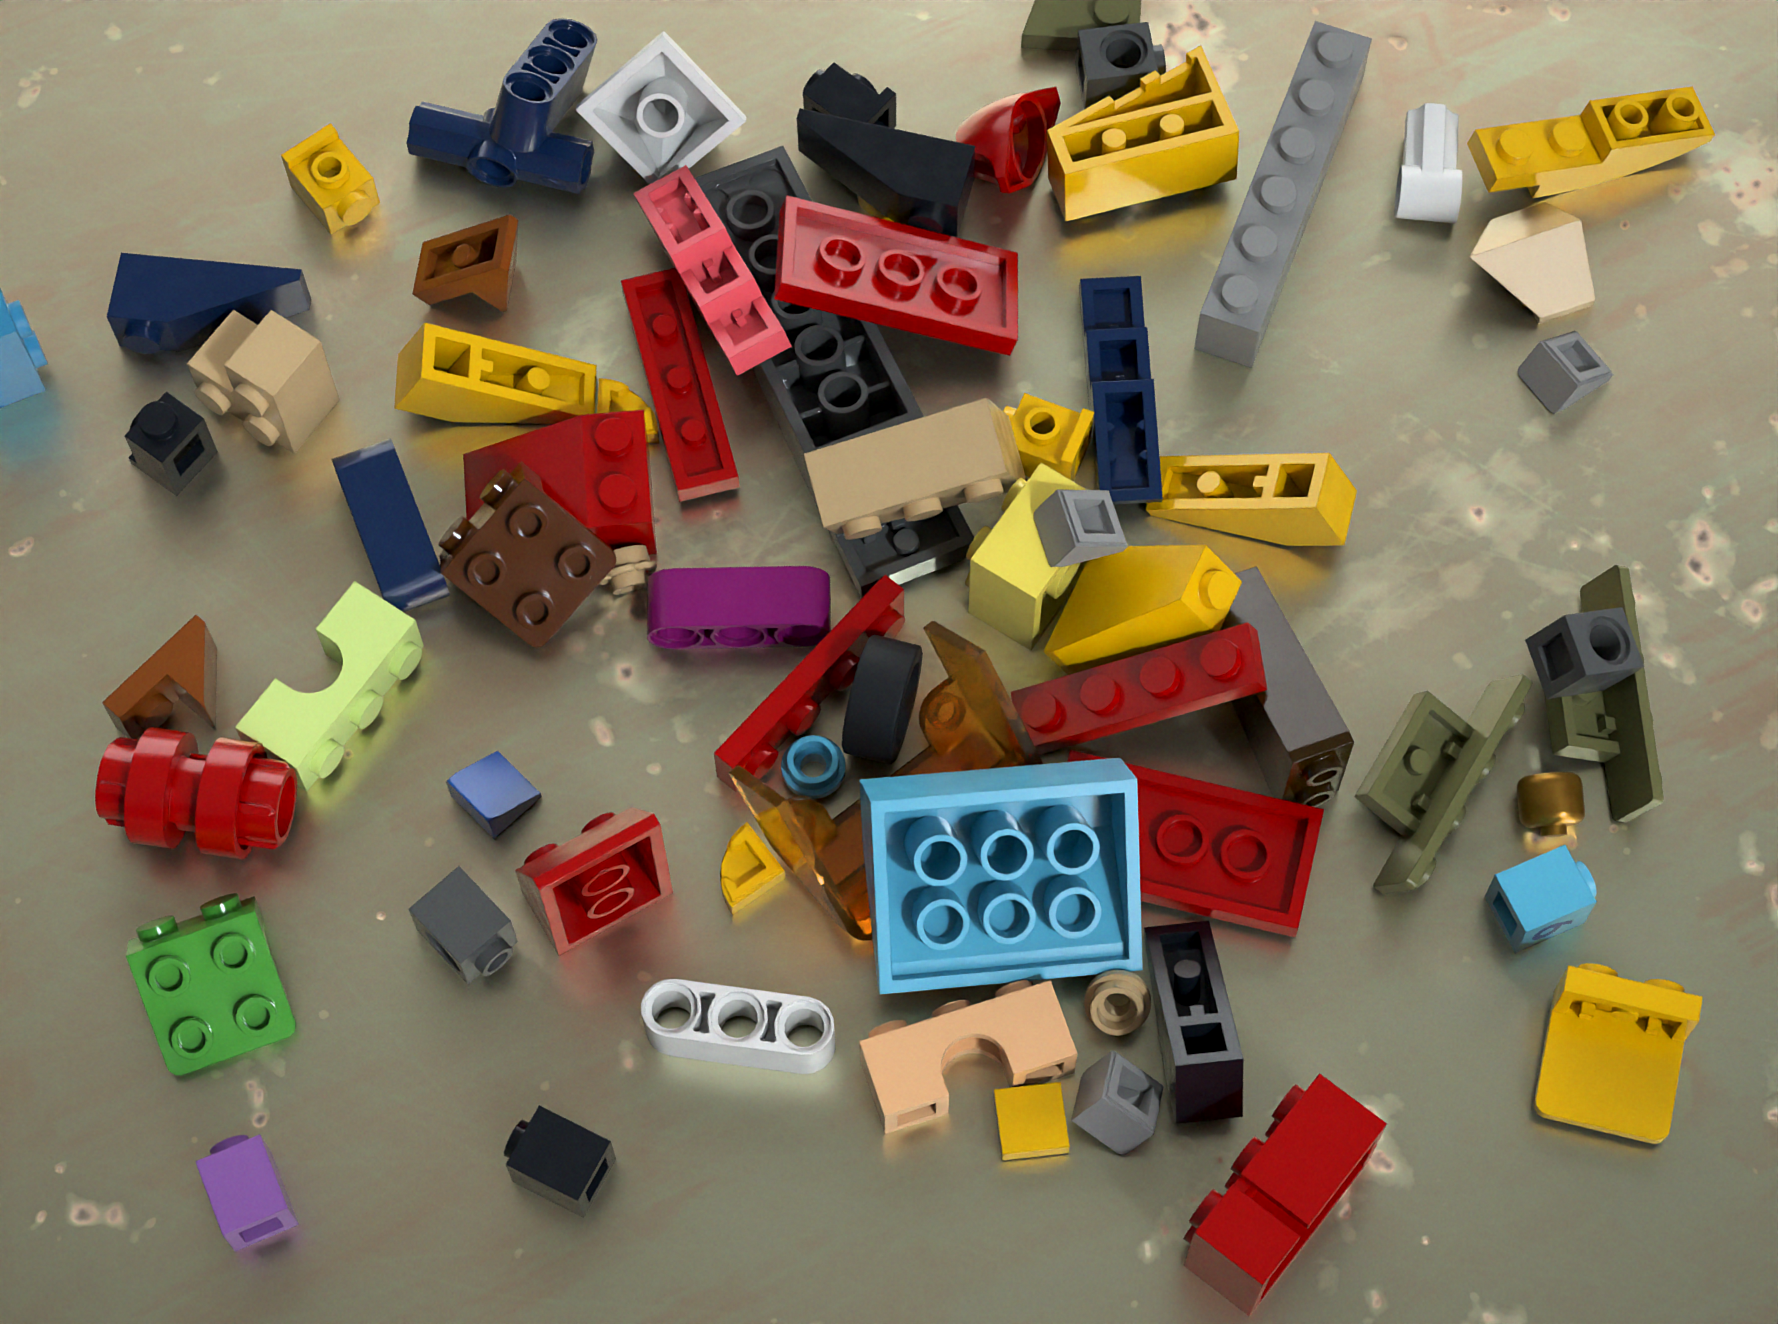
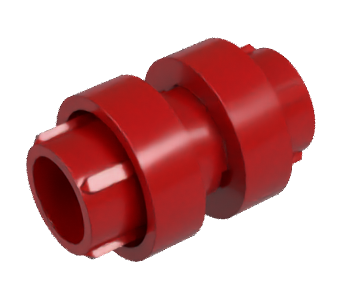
(166, 788)

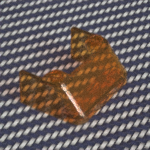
(967, 728)

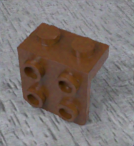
(524, 556)

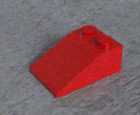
(587, 465)
(596, 877)

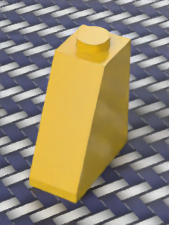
(1141, 604)

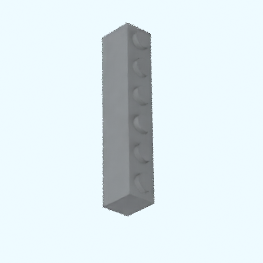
(1282, 195)

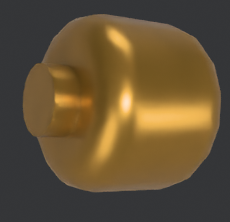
(1551, 802)

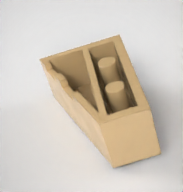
(915, 469)

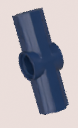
(465, 141)

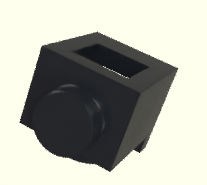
(849, 96)
(161, 433)

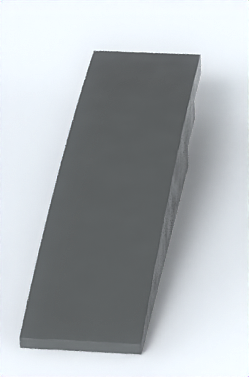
(833, 378)

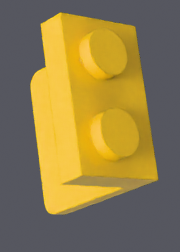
(1614, 1052)

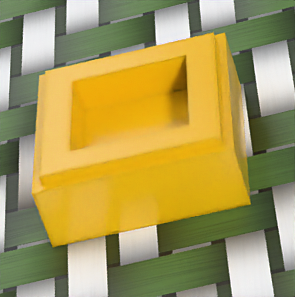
(1031, 1121)

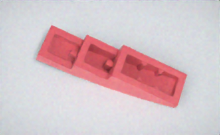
(712, 270)

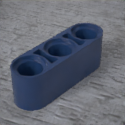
(542, 85)
(390, 526)

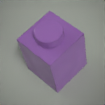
(246, 1191)

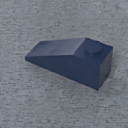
(183, 301)

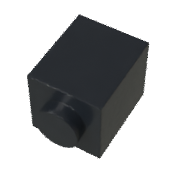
(559, 1160)

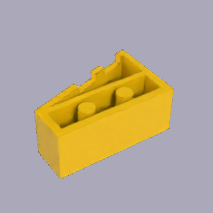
(1146, 144)

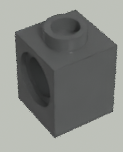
(1105, 47)
(1584, 653)
(464, 926)

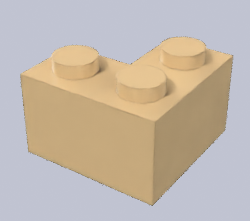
(266, 377)

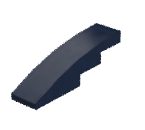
(1120, 389)

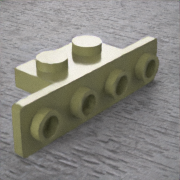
(1615, 722)
(1430, 772)

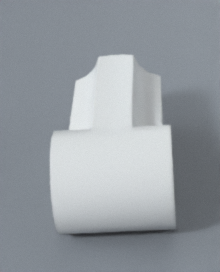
(1428, 179)

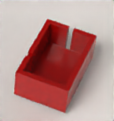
(1280, 1191)

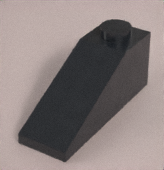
(896, 171)
(1194, 1023)

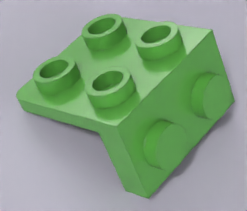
(210, 984)

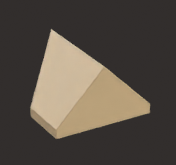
(1539, 259)

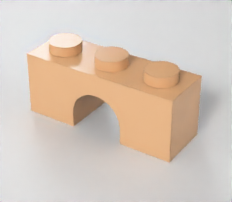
(1017, 1029)

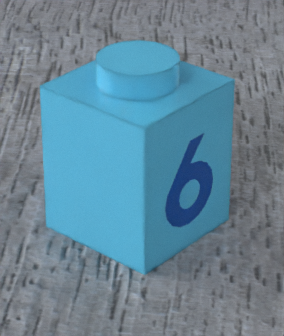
(1541, 898)

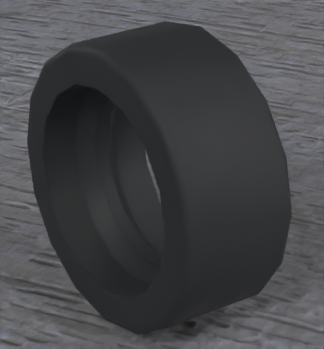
(881, 699)

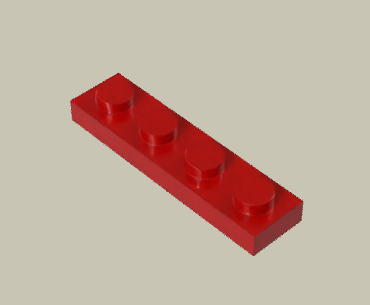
(680, 385)
(1142, 689)
(797, 699)

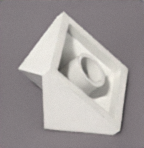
(661, 110)

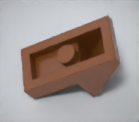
(470, 261)
(178, 670)

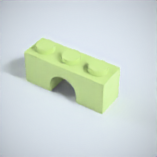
(309, 729)

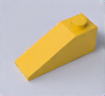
(489, 381)
(1259, 496)

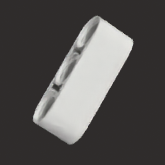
(711, 1008)

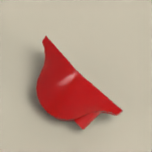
(1011, 137)

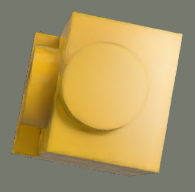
(330, 179)
(1061, 437)

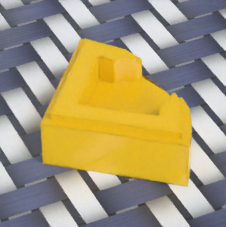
(616, 397)
(747, 869)

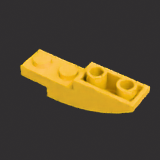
(1597, 146)

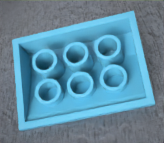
(1002, 874)

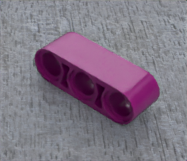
(738, 607)

